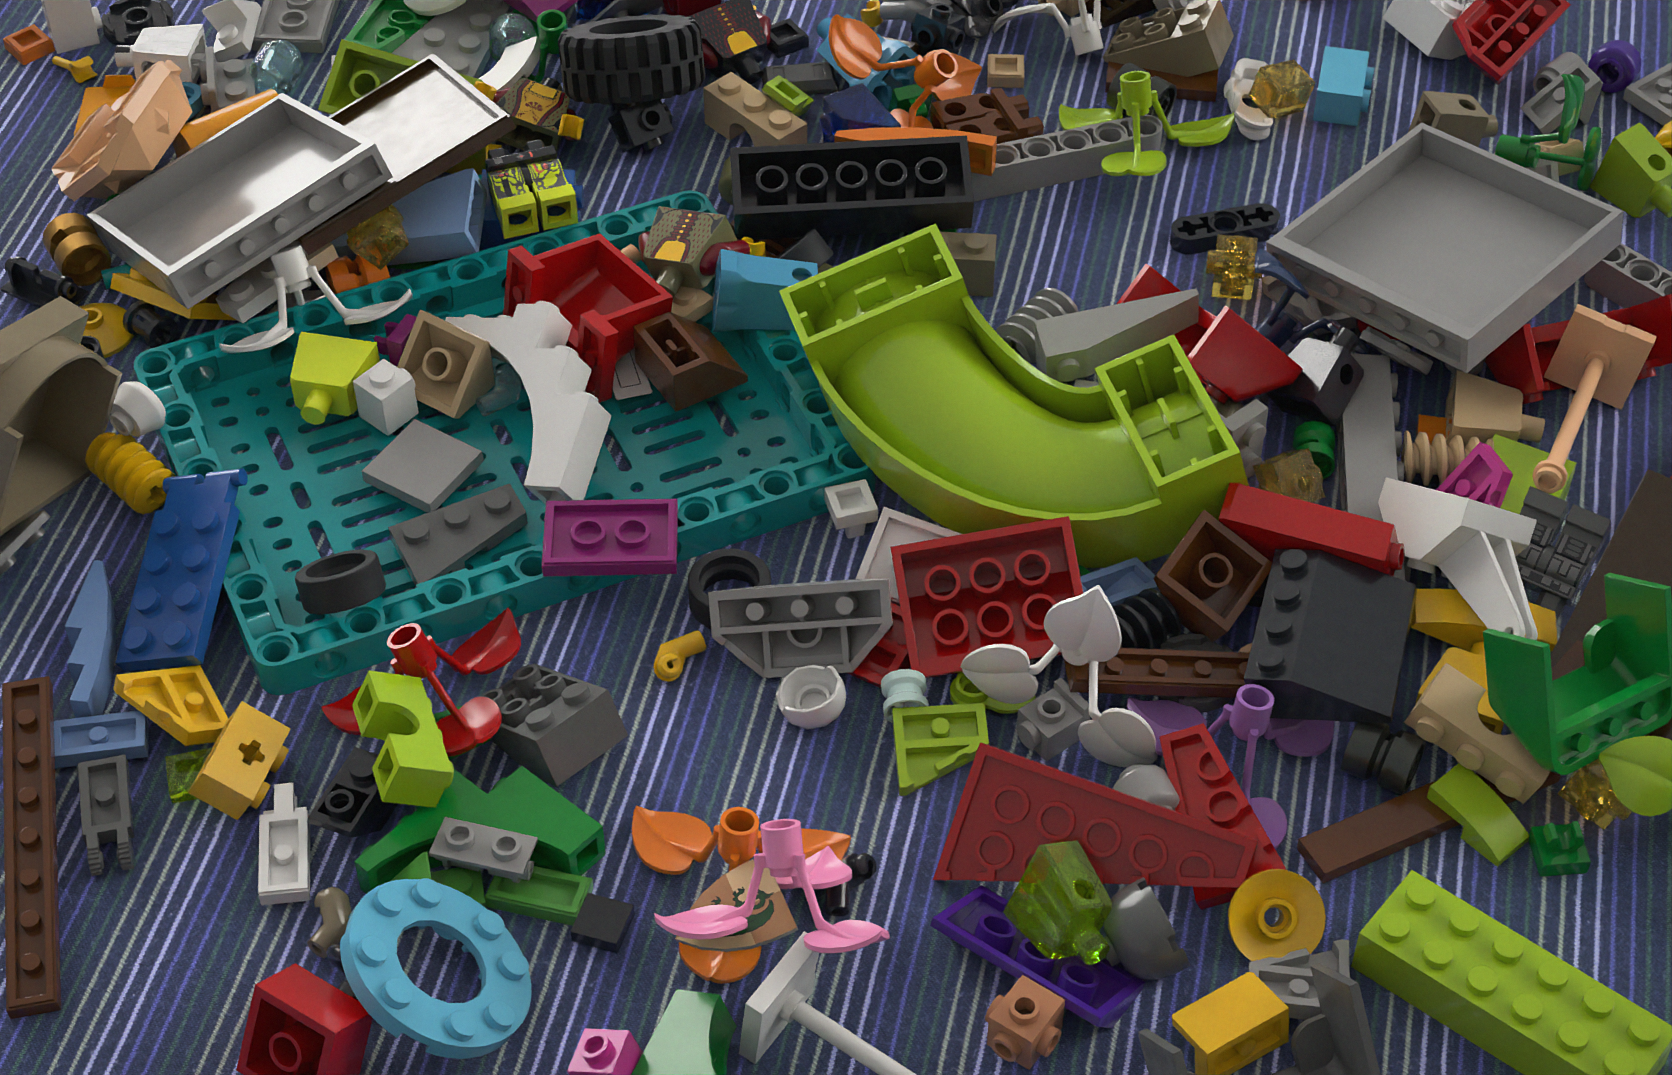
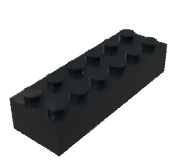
(851, 187)

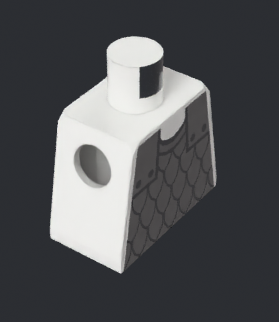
(180, 44)

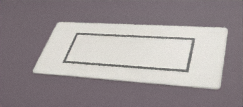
(629, 378)

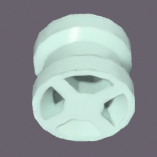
(902, 690)

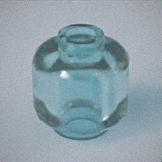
(507, 31)
(276, 66)

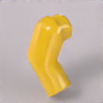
(673, 653)

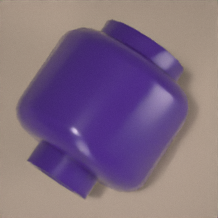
(1616, 65)

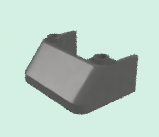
(1322, 1045)

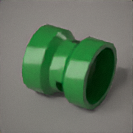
(1321, 443)

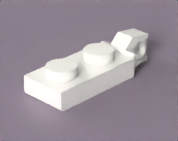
(284, 850)

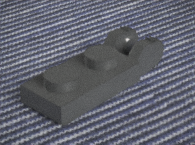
(106, 810)

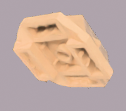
(127, 139)

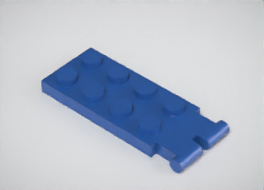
(182, 572)

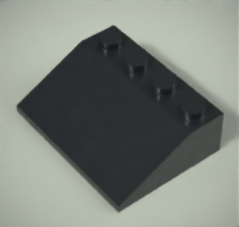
(1330, 638)

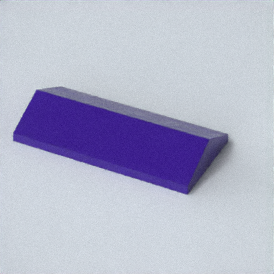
(1090, 991)

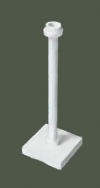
(783, 999)

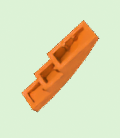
(980, 146)

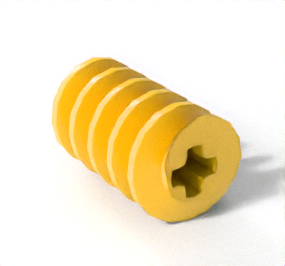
(128, 470)

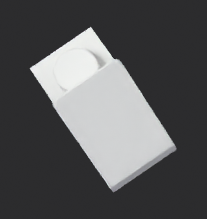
(235, 25)

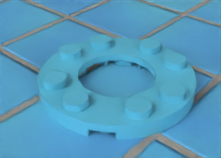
(398, 1005)

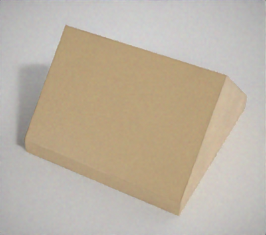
(447, 365)

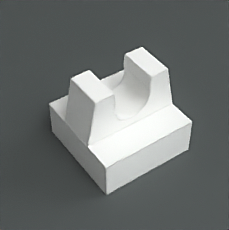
(851, 506)

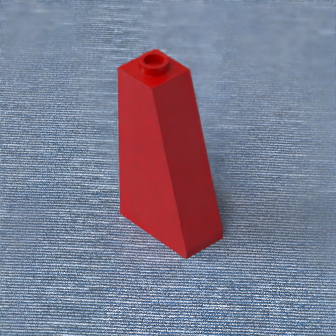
(1283, 522)

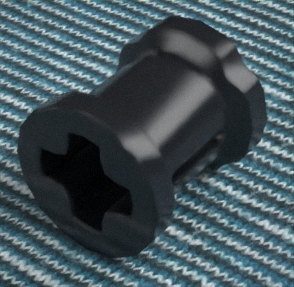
(148, 327)

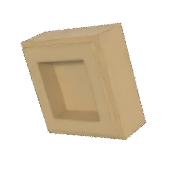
(1005, 71)

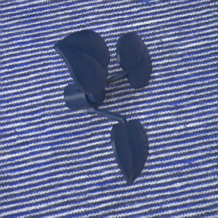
(1278, 323)

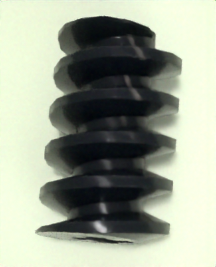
(1147, 620)

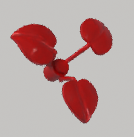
(417, 655)

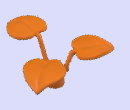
(939, 72)
(674, 840)

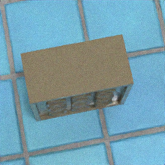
(51, 407)

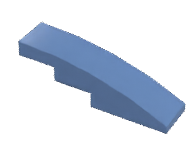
(93, 643)

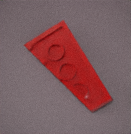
(1214, 796)

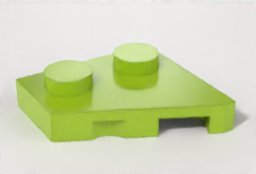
(935, 741)

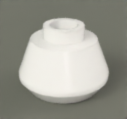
(136, 410)

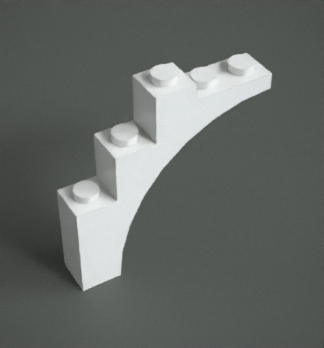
(565, 418)

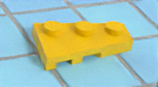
(143, 289)

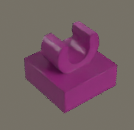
(397, 338)

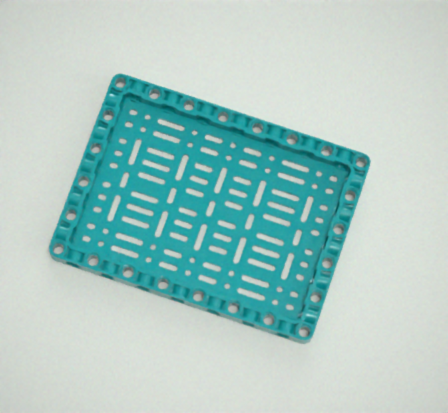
(288, 652)

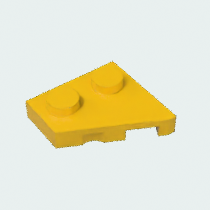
(176, 701)

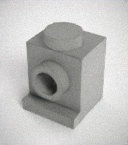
(1052, 720)

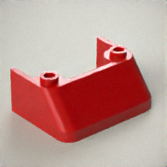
(1223, 349)
(1528, 352)

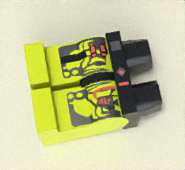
(528, 186)

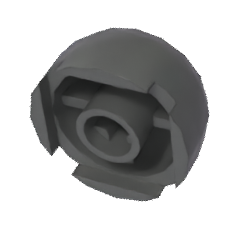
(1142, 935)

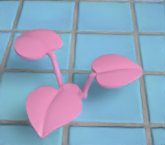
(787, 863)

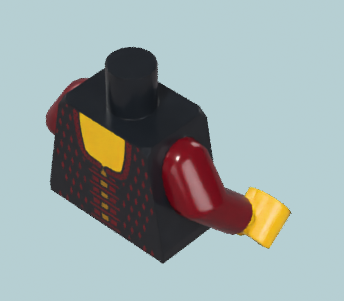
(734, 39)

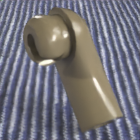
(335, 911)

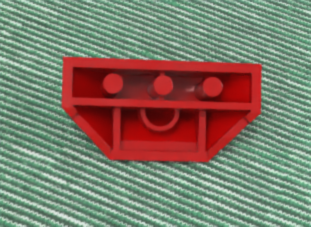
(1504, 32)

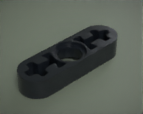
(1199, 232)

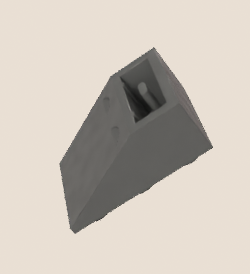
(554, 722)

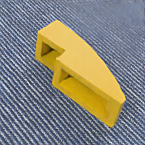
(1452, 620)

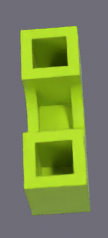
(413, 758)

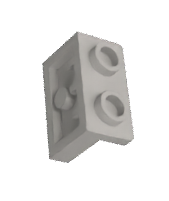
(225, 81)

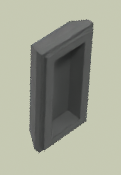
(807, 77)

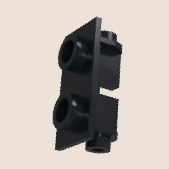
(39, 286)

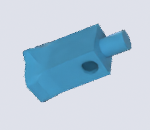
(878, 83)
(749, 291)

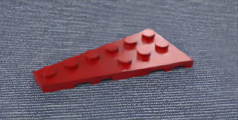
(1021, 804)

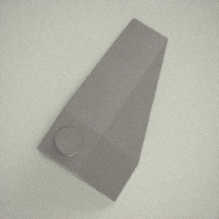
(1080, 341)

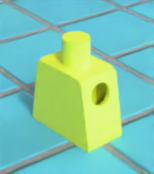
(325, 374)

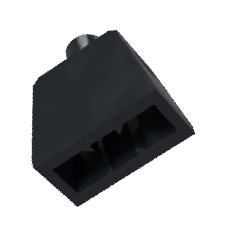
(1326, 381)

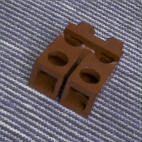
(987, 115)

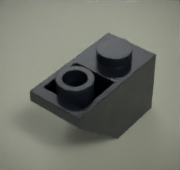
(353, 799)

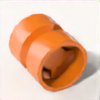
(350, 274)

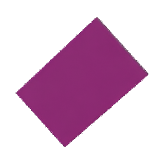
(610, 537)

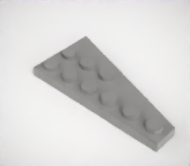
(457, 36)

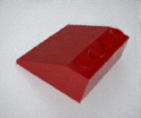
(983, 591)

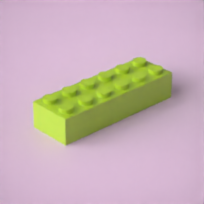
(1504, 989)

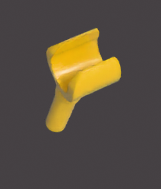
(79, 69)

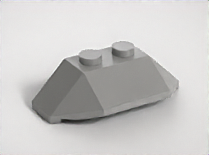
(802, 623)

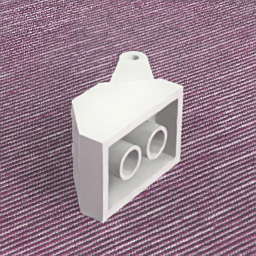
(1470, 545)

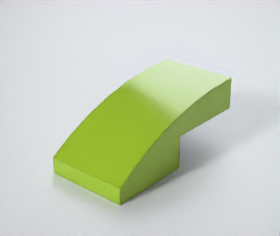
(787, 95)
(1485, 818)

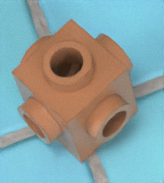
(1025, 1022)

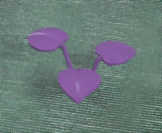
(1248, 720)

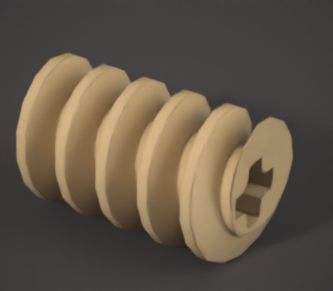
(1434, 458)

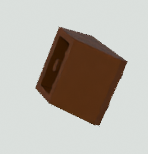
(684, 360)

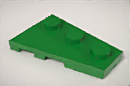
(387, 25)

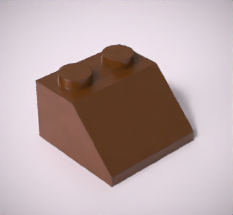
(1211, 577)

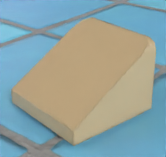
(1572, 148)

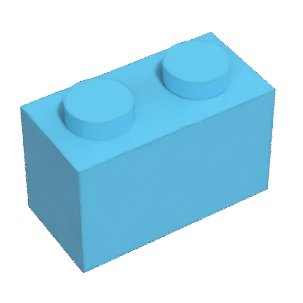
(1343, 86)

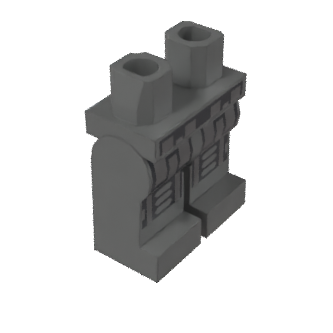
(1559, 570)

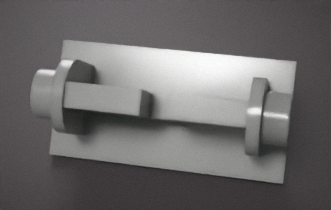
(485, 847)

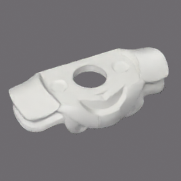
(1250, 120)

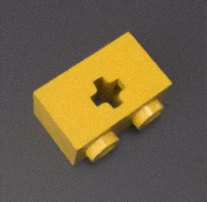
(240, 762)

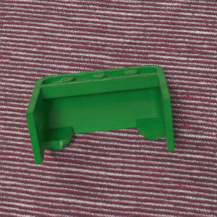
(1611, 698)

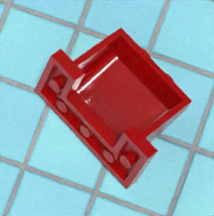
(595, 292)

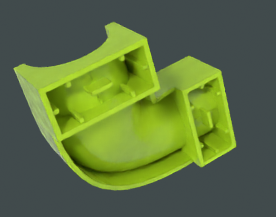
(989, 437)

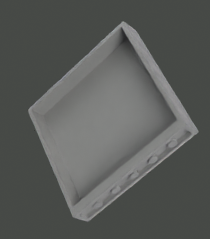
(238, 198)
(1446, 245)

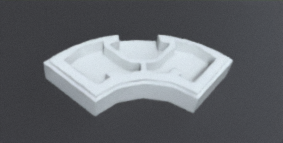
(515, 62)

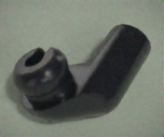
(838, 896)

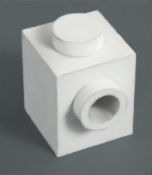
(386, 396)

